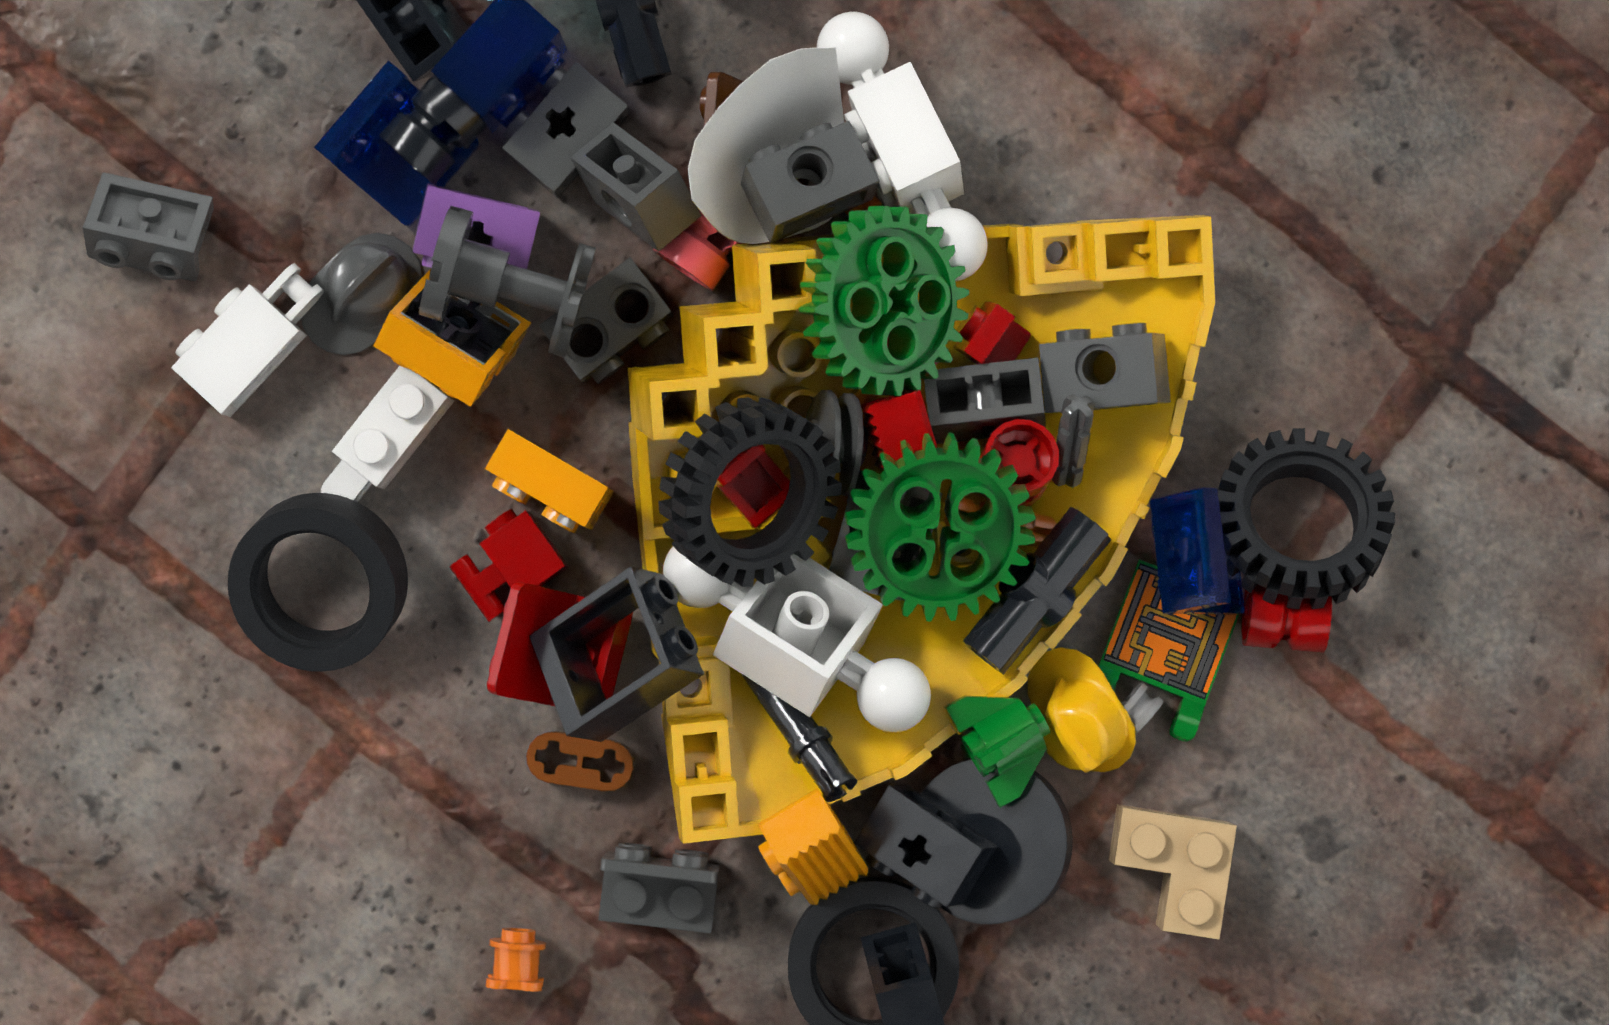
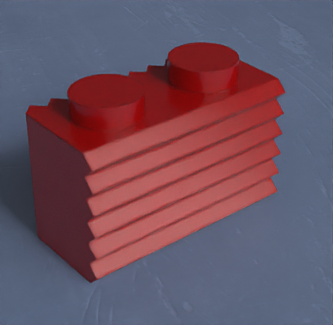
(896, 420)

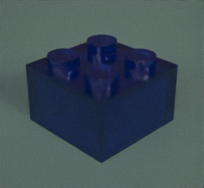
(502, 60)

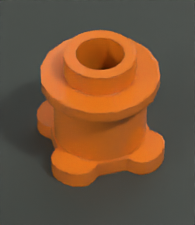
(516, 961)

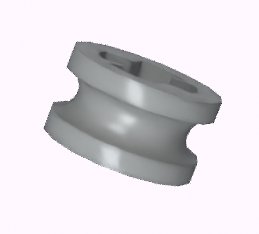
(1141, 706)

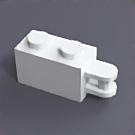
(245, 341)
(386, 434)

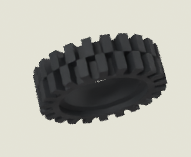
(707, 457)
(1324, 464)

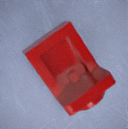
(991, 335)
(754, 485)

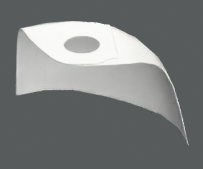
(763, 111)

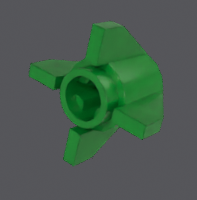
(1002, 740)

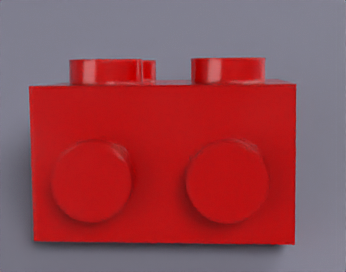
(515, 666)

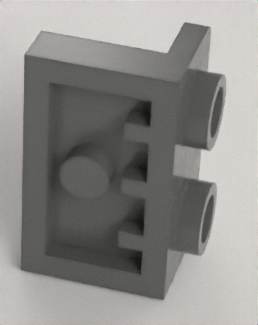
(147, 227)

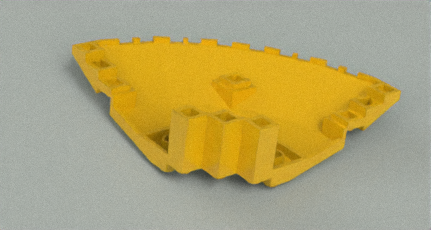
(720, 742)

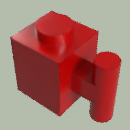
(518, 553)

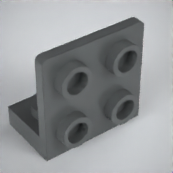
(658, 889)

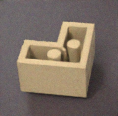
(1194, 860)

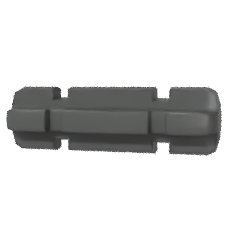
(1073, 439)

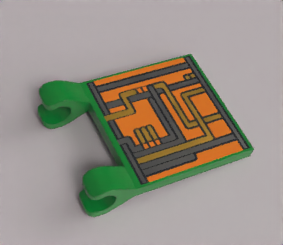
(1166, 649)

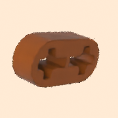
(576, 774)

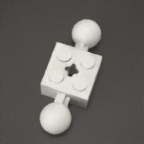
(903, 136)
(805, 637)

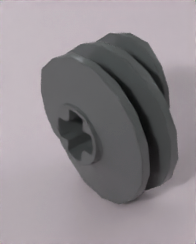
(842, 424)

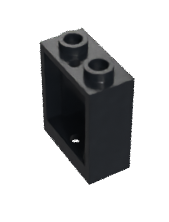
(571, 672)

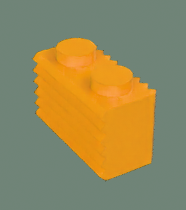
(810, 849)

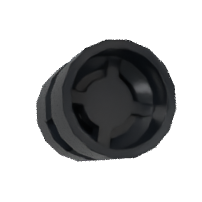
(427, 151)

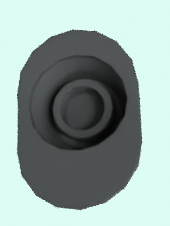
(359, 292)

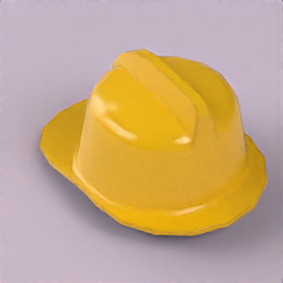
(1082, 711)

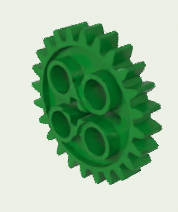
(884, 300)
(889, 524)

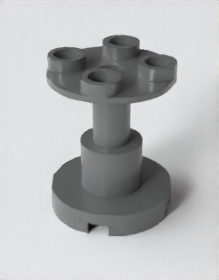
(483, 275)

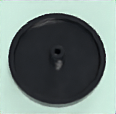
(1030, 837)

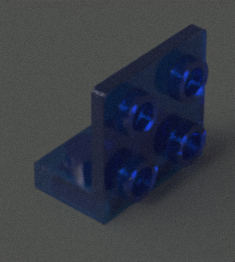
(370, 162)
(1193, 555)

